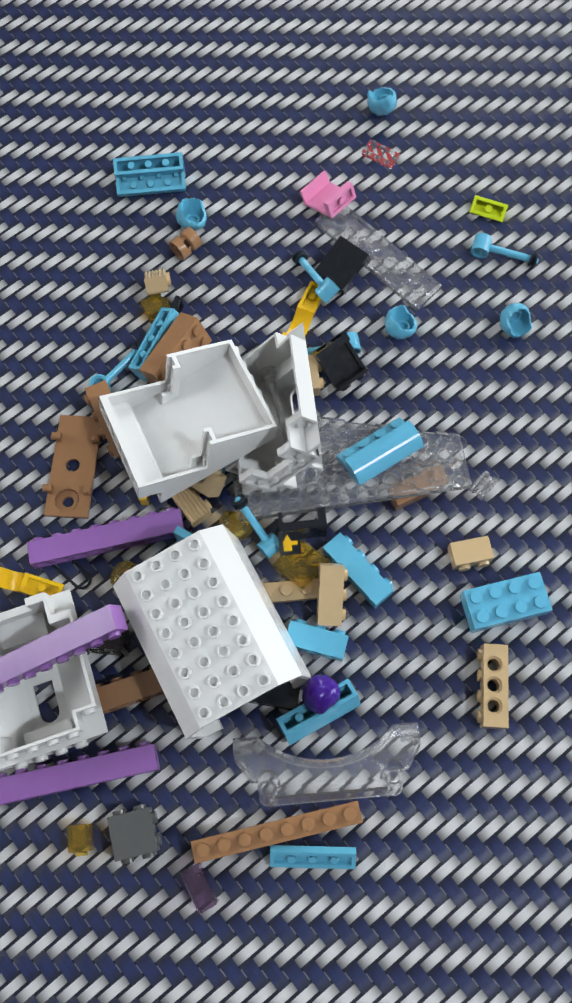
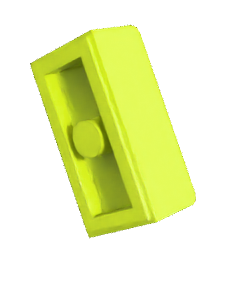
(488, 208)

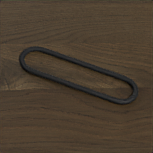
(73, 583)

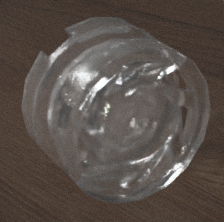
(481, 483)

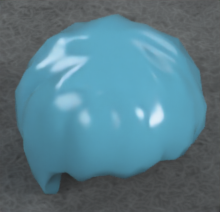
(381, 101)
(191, 214)
(515, 320)
(400, 323)

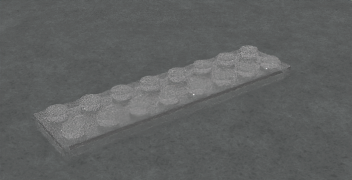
(386, 262)

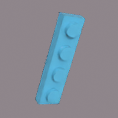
(312, 857)

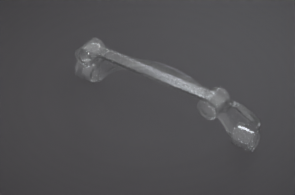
(321, 780)

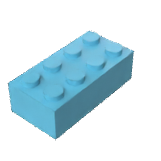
(505, 602)

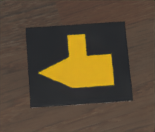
(289, 543)

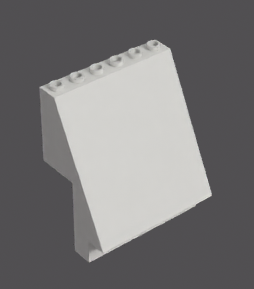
(190, 421)

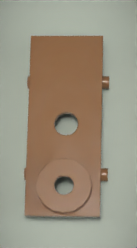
(75, 440)

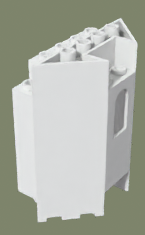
(276, 461)
(23, 732)

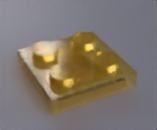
(300, 567)

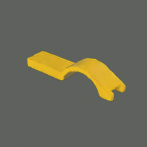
(306, 308)
(28, 583)

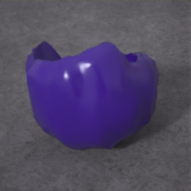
(320, 693)

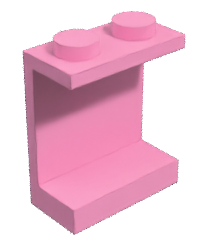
(327, 197)

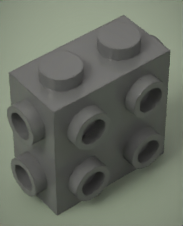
(134, 833)

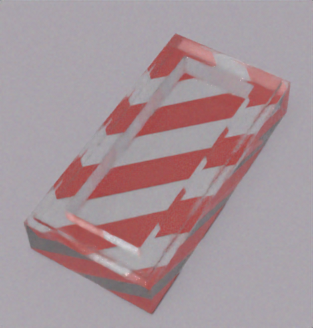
(380, 154)

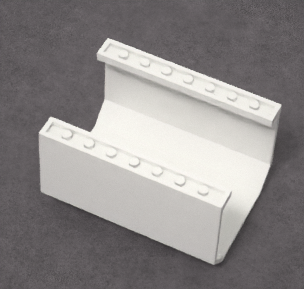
(208, 629)

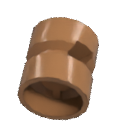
(186, 243)

